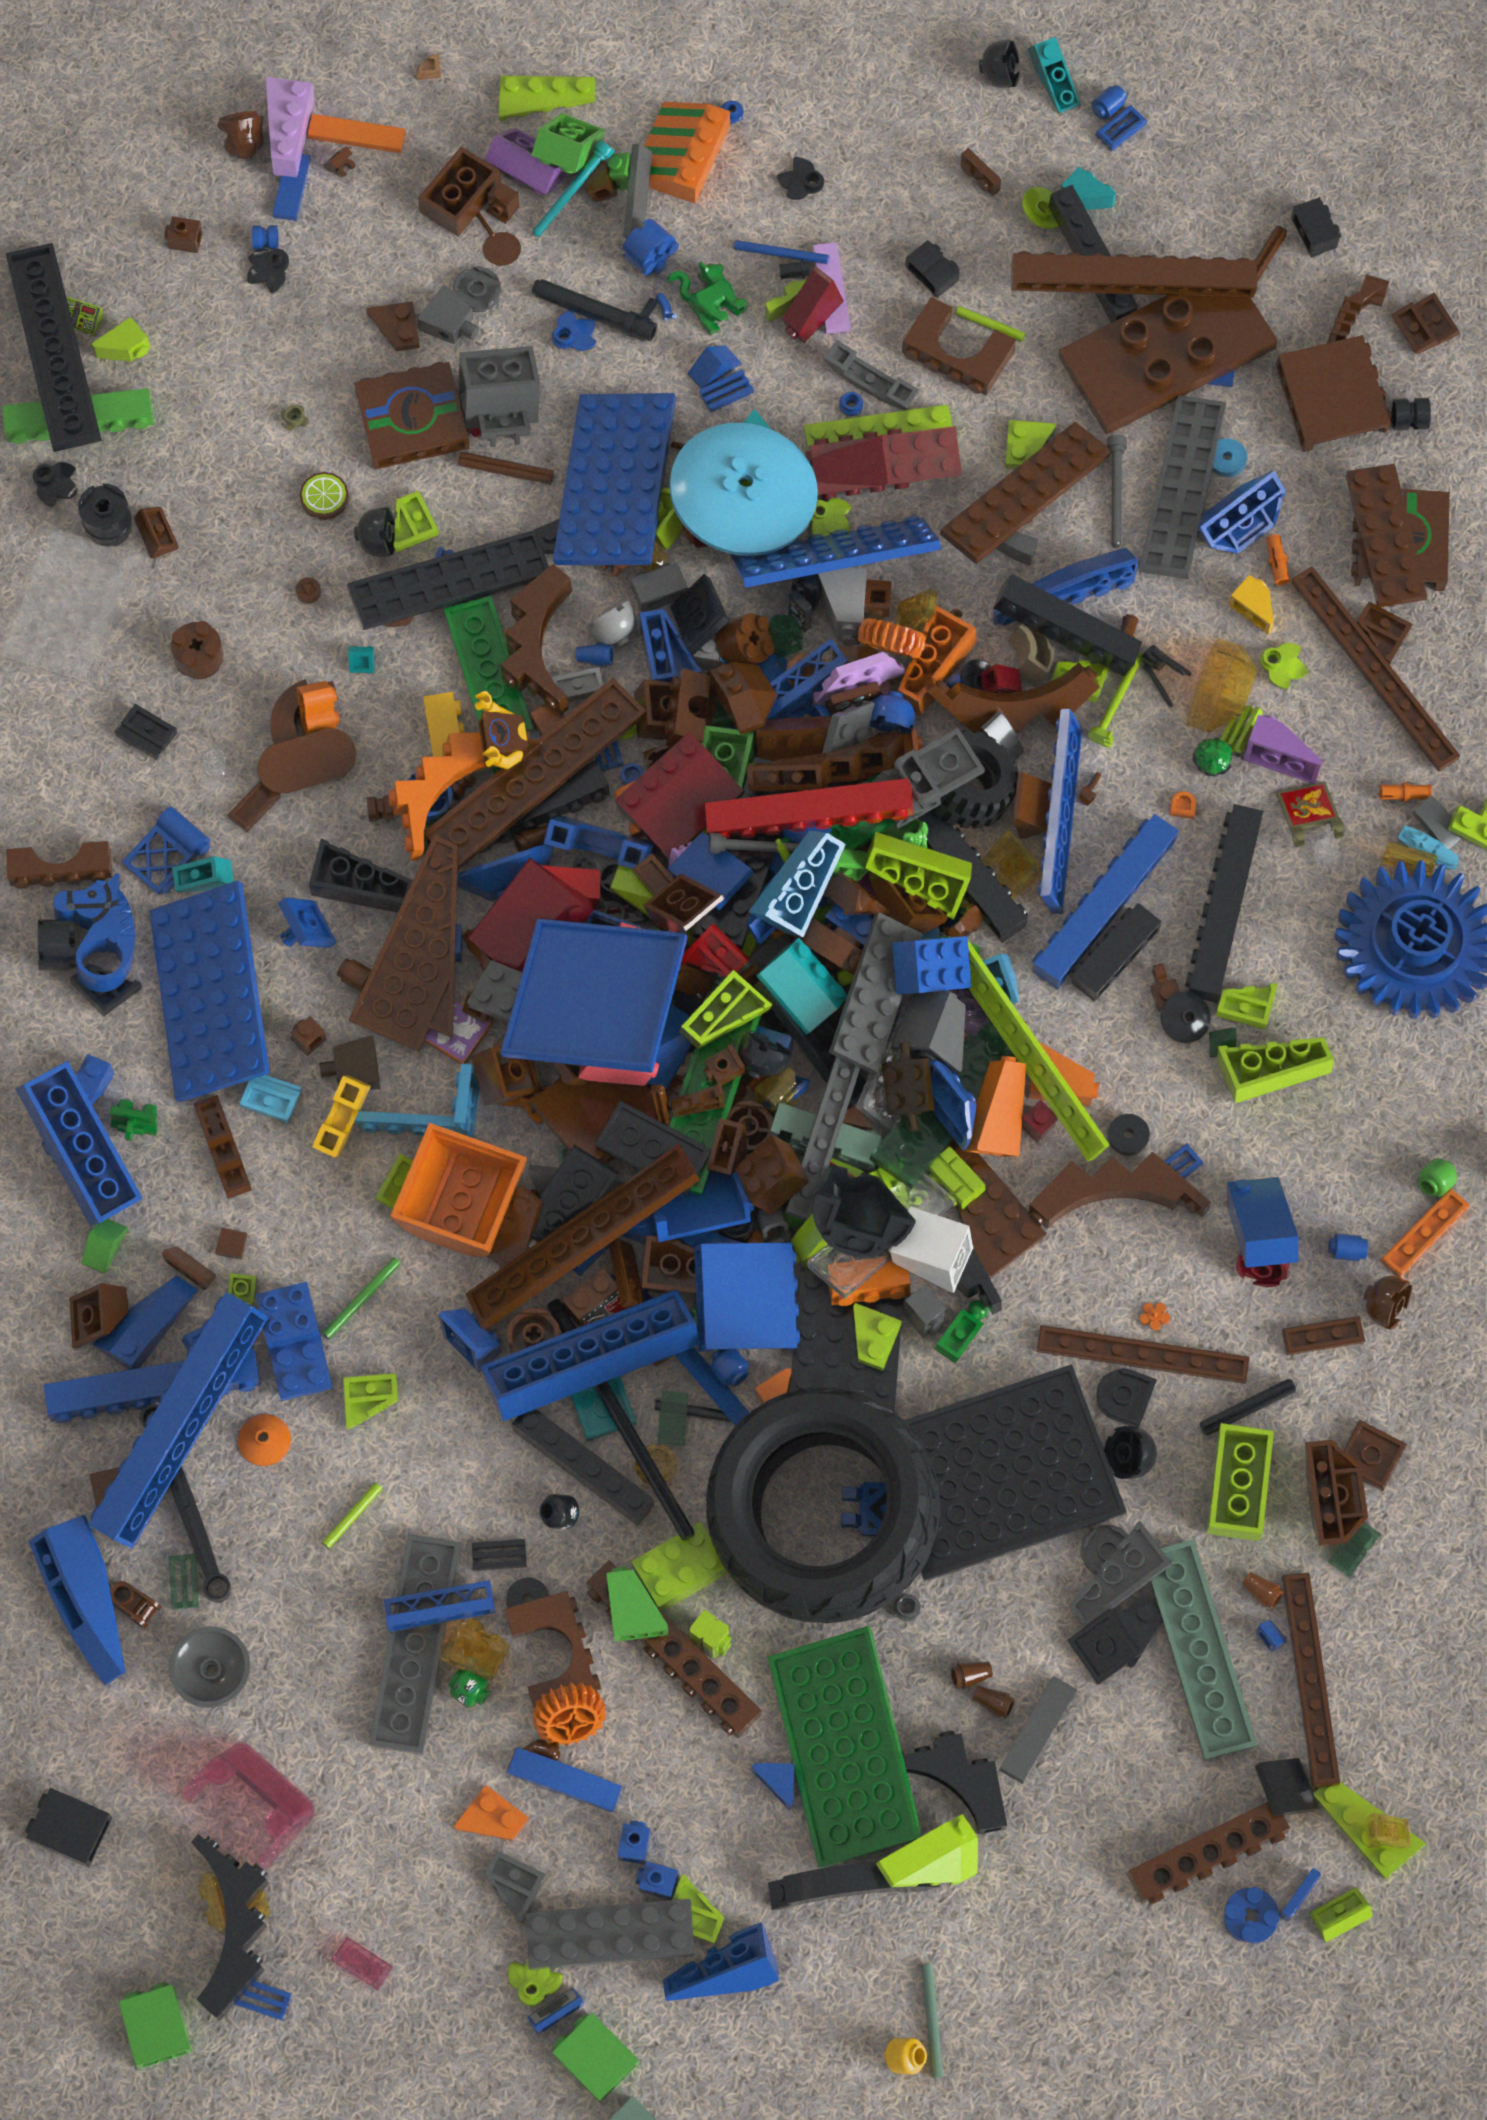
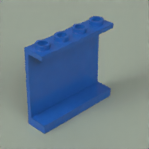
(720, 1206)
(746, 1296)

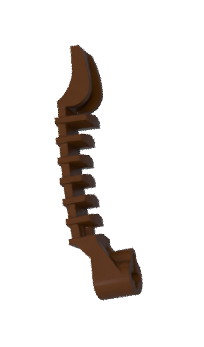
(1372, 293)

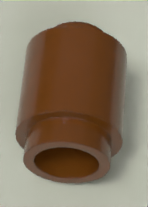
(353, 973)

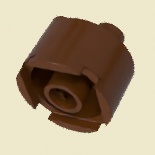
(196, 637)
(745, 639)
(528, 1323)

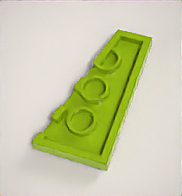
(542, 93)
(1349, 1813)

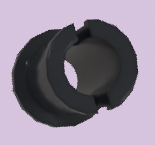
(794, 270)

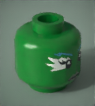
(468, 1688)

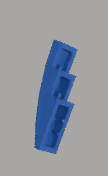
(564, 1779)

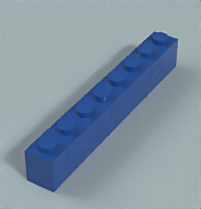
(1105, 901)
(128, 1389)

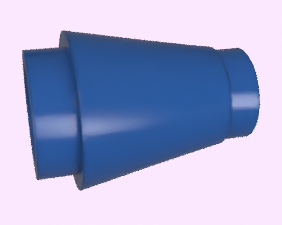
(595, 654)

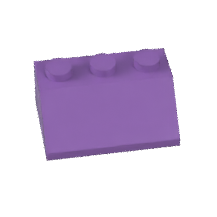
(512, 154)

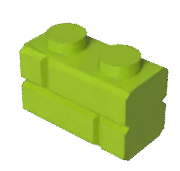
(956, 1178)
(710, 1635)

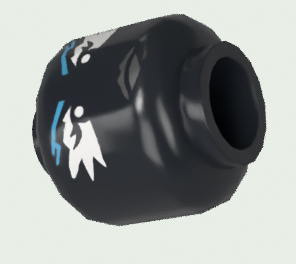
(559, 1511)

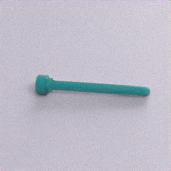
(601, 152)

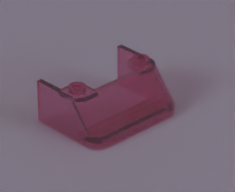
(291, 1807)

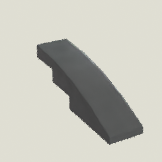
(1037, 1729)

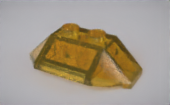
(1222, 686)

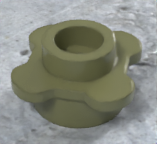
(291, 411)

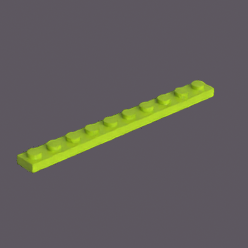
(1038, 1064)

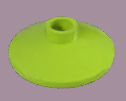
(1036, 207)

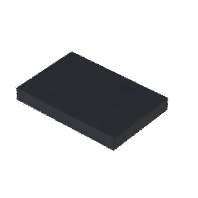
(699, 613)

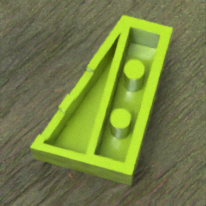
(724, 1010)

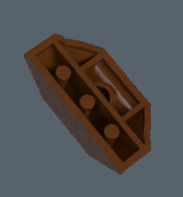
(743, 694)
(1334, 1492)

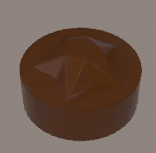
(308, 590)

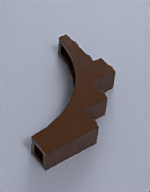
(533, 611)

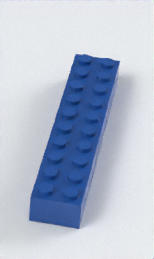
(178, 1420)

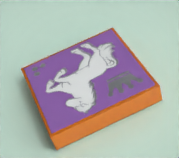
(466, 1037)

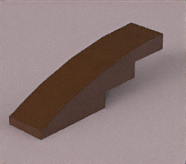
(222, 1146)

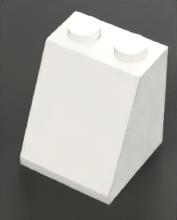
(934, 1249)

